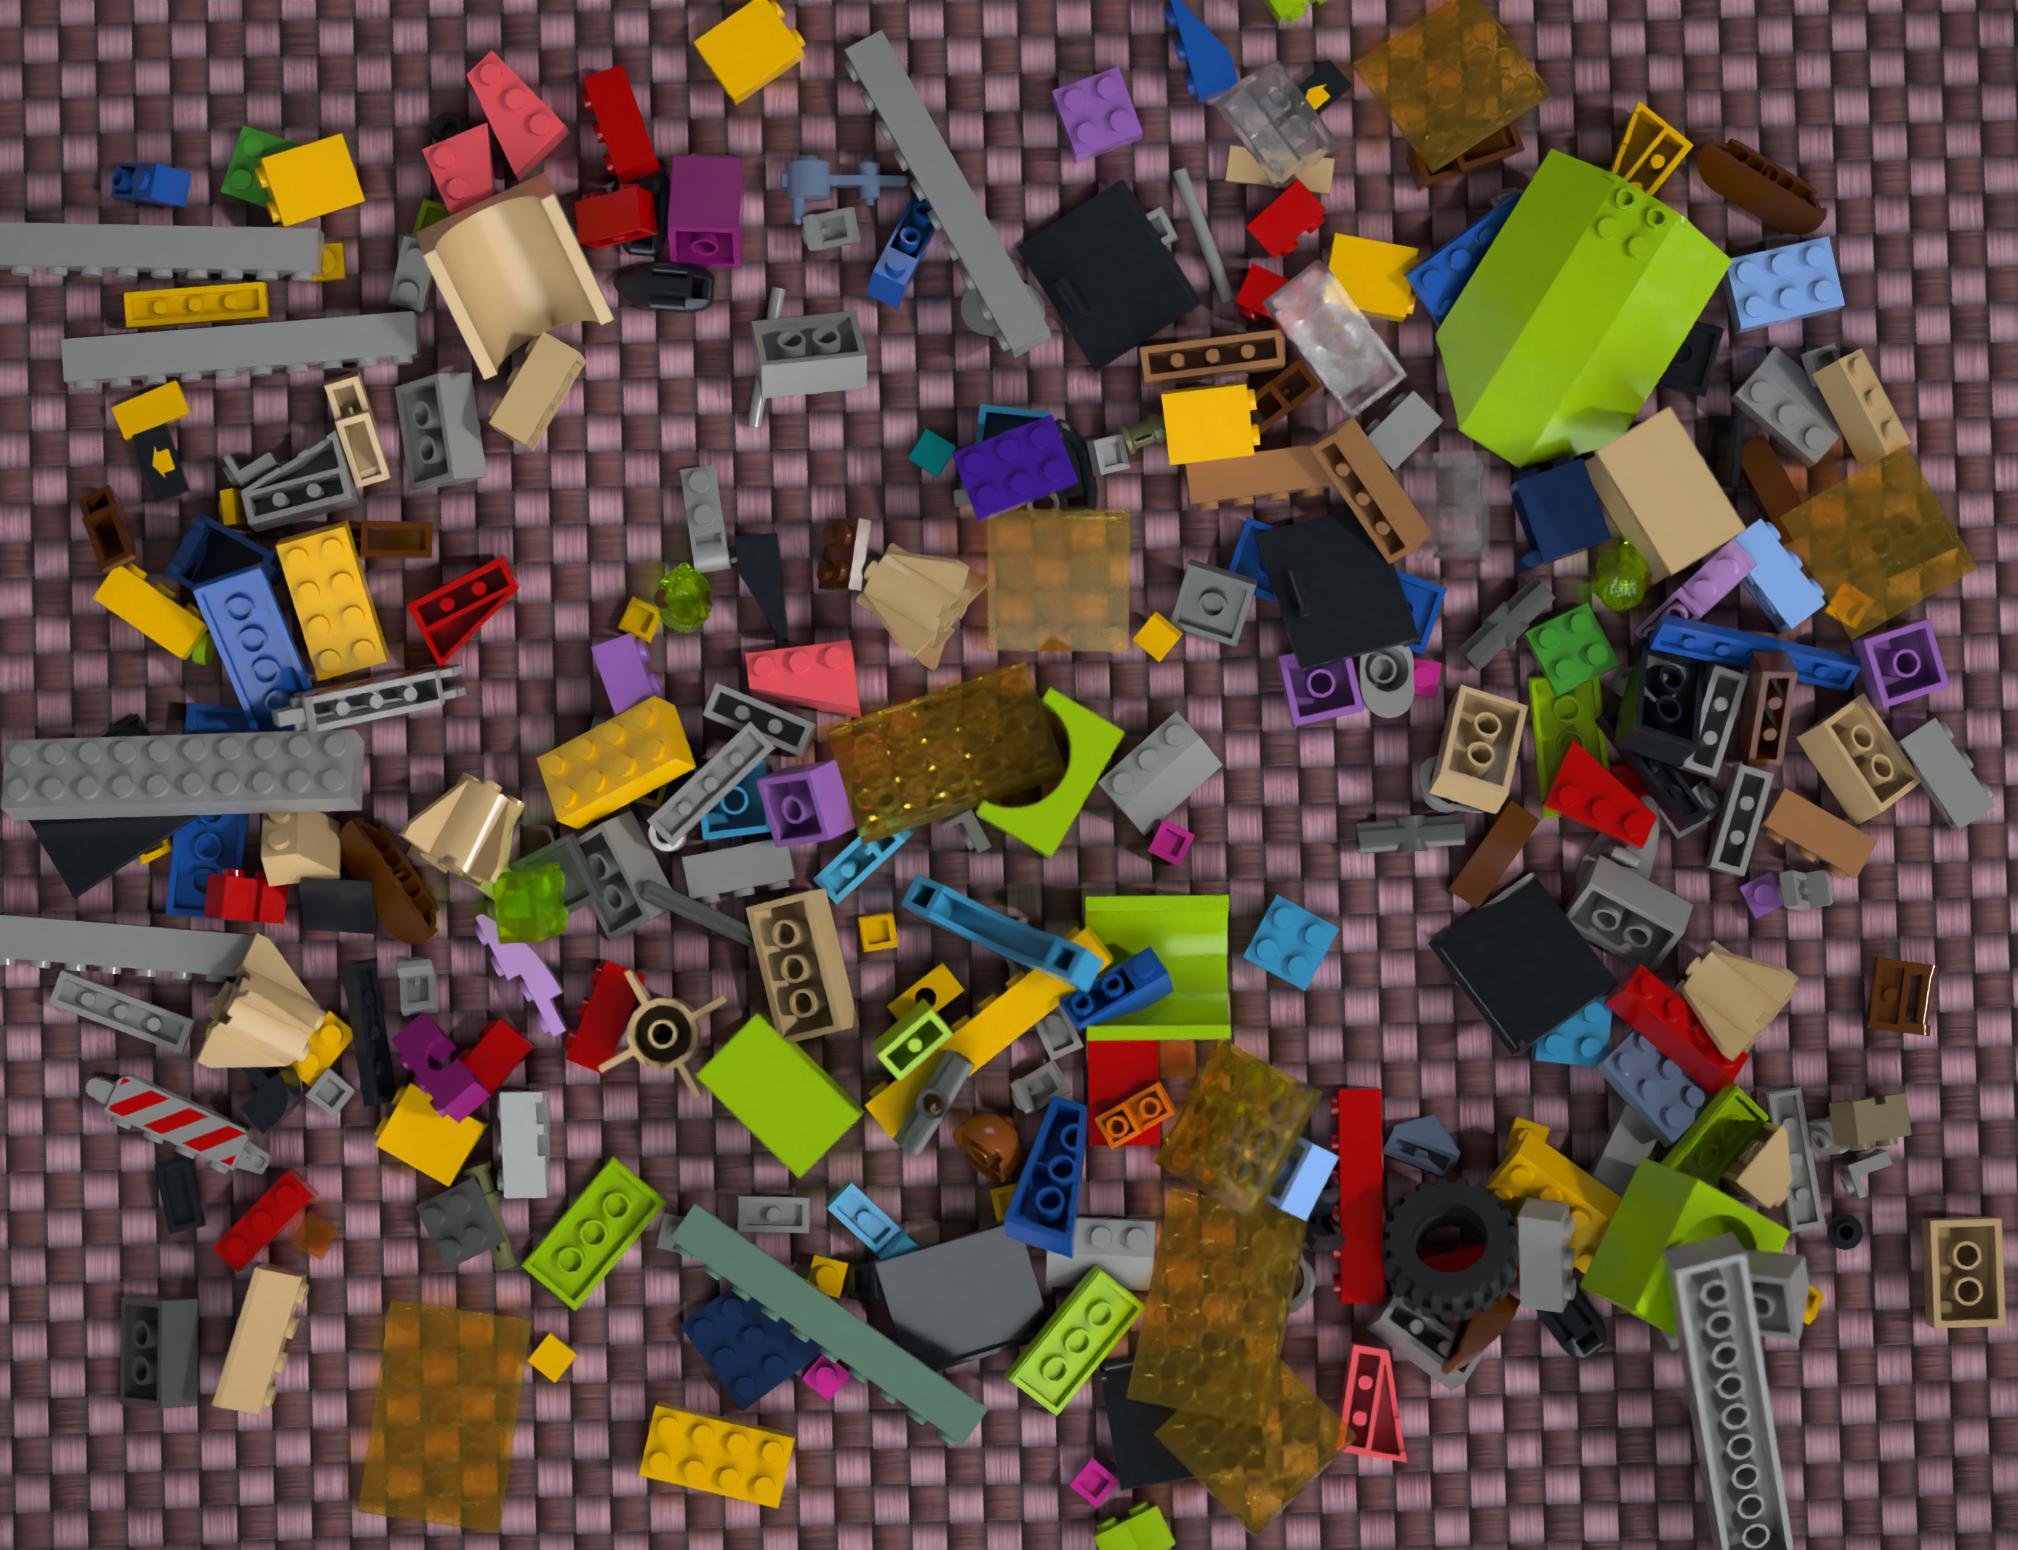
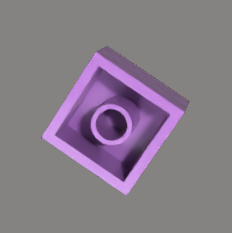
(1097, 115)
(1900, 663)
(625, 672)
(1319, 691)
(806, 803)

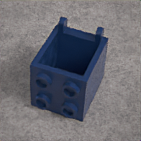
(1558, 512)
(216, 551)

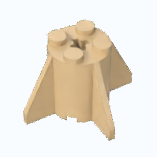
(919, 599)
(466, 832)
(1735, 996)
(262, 1015)
(646, 1025)

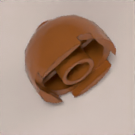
(992, 1144)

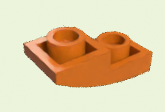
(1135, 1115)

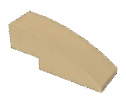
(357, 429)

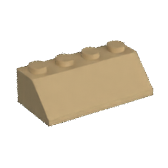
(802, 966)
(260, 1339)

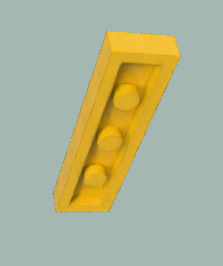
(196, 305)

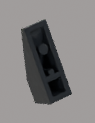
(761, 569)

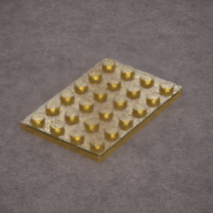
(945, 753)
(1217, 1309)
(445, 1415)

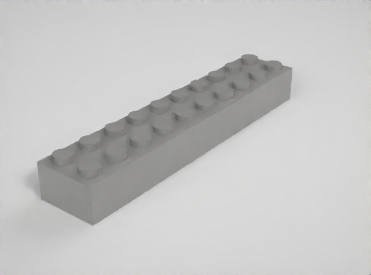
(183, 775)
(1728, 1394)

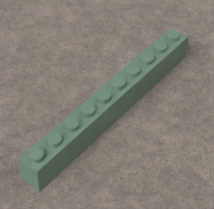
(829, 1324)

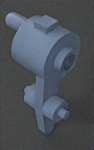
(811, 181)

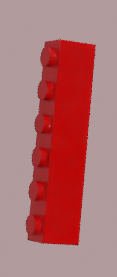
(1361, 1198)

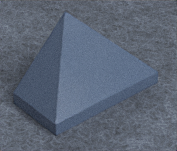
(1424, 1145)

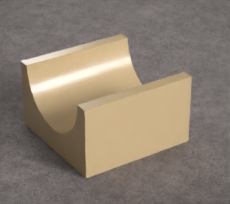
(512, 271)
(1662, 495)

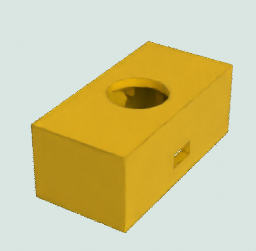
(939, 980)

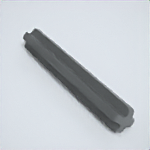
(697, 912)

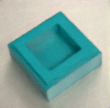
(932, 453)

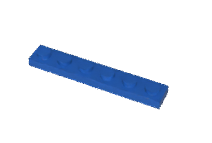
(1736, 647)

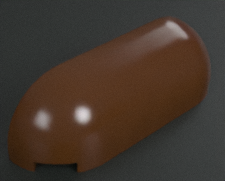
(1760, 187)
(397, 888)

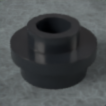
(443, 121)
(1834, 1228)

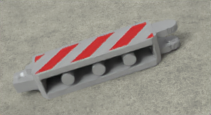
(369, 699)
(181, 1122)

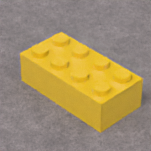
(332, 600)
(616, 762)
(1543, 1173)
(717, 1454)

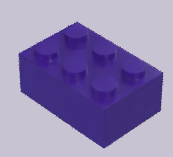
(1015, 468)

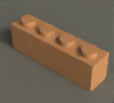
(1212, 358)
(1255, 476)
(1371, 490)

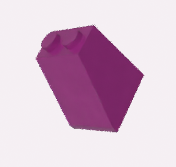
(706, 211)

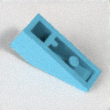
(857, 863)

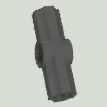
(1506, 623)
(1410, 833)
(945, 1083)

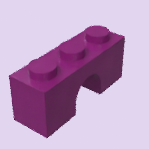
(424, 1049)

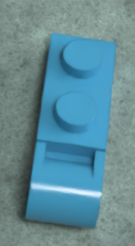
(869, 1222)

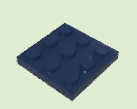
(746, 1346)

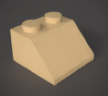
(300, 847)

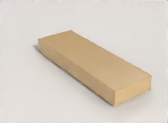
(1245, 170)

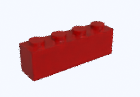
(1672, 1028)

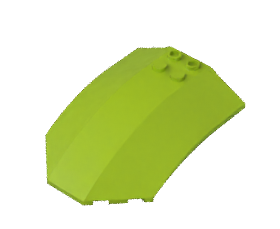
(1573, 314)

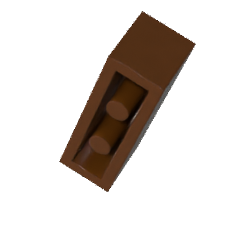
(1767, 708)

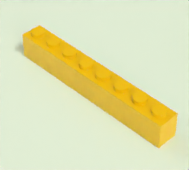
(983, 1036)

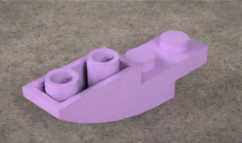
(1704, 587)
(539, 979)

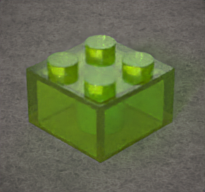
(530, 903)

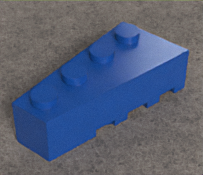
(1050, 1186)

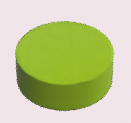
(204, 650)

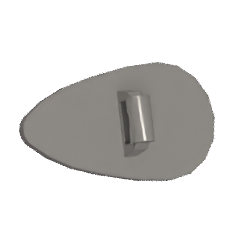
(1635, 860)

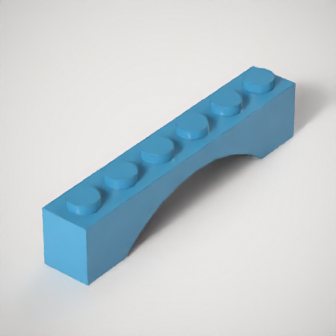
(1001, 934)

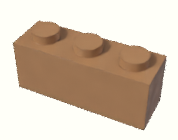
(1817, 834)

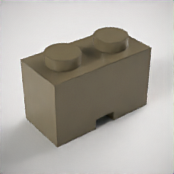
(1870, 1120)

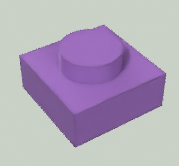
(1761, 895)

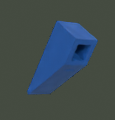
(1206, 58)
(902, 254)
(1120, 991)

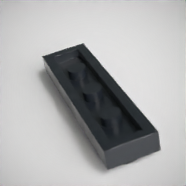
(1659, 779)
(369, 1033)

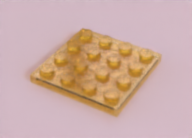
(1451, 80)
(1878, 542)
(1058, 580)
(1238, 1128)
(1257, 1467)

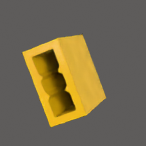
(750, 48)
(309, 181)
(1374, 275)
(1209, 422)
(425, 1138)

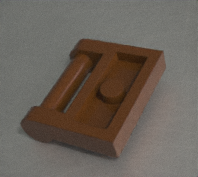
(1891, 992)

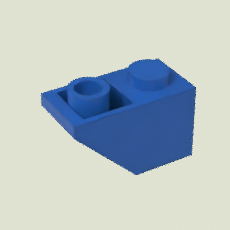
(151, 184)

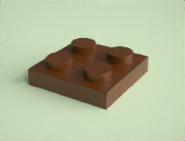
(844, 554)

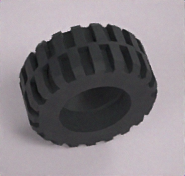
(1451, 1206)

